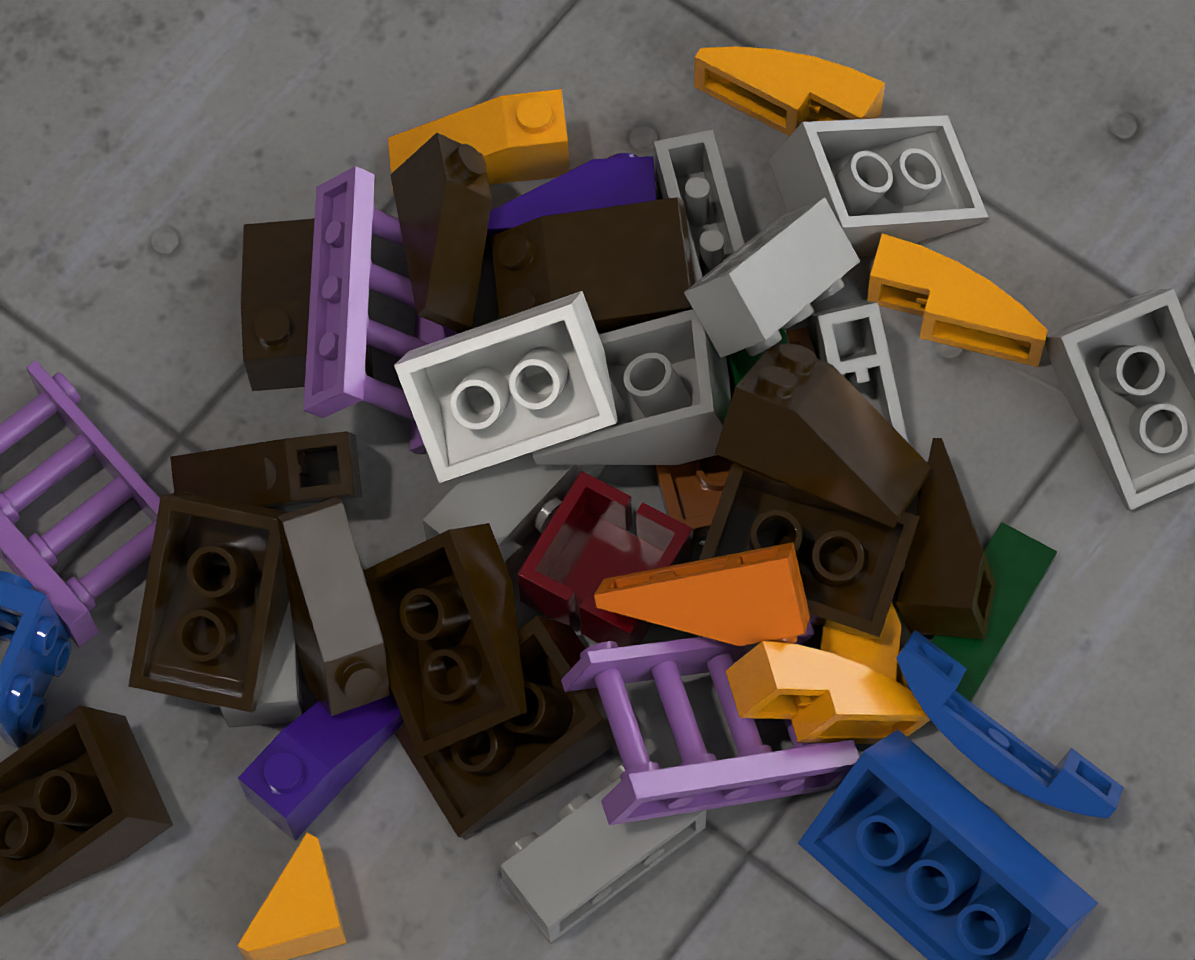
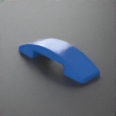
(1070, 786)

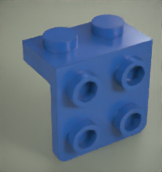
(35, 654)

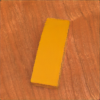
(786, 86)
(954, 302)
(822, 695)

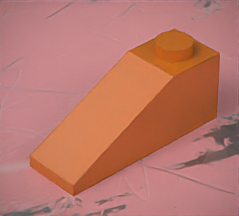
(722, 598)

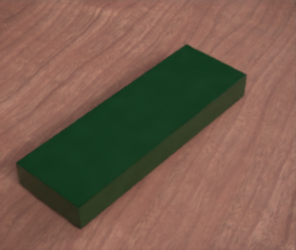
(1018, 570)

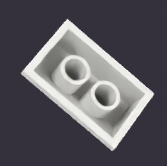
(509, 387)

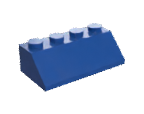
(942, 862)

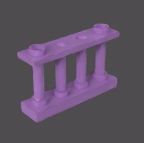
(339, 303)
(37, 555)
(700, 779)

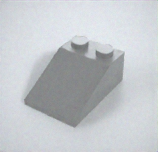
(881, 177)
(1133, 392)
(666, 397)

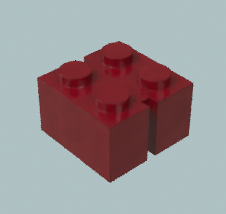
(592, 543)

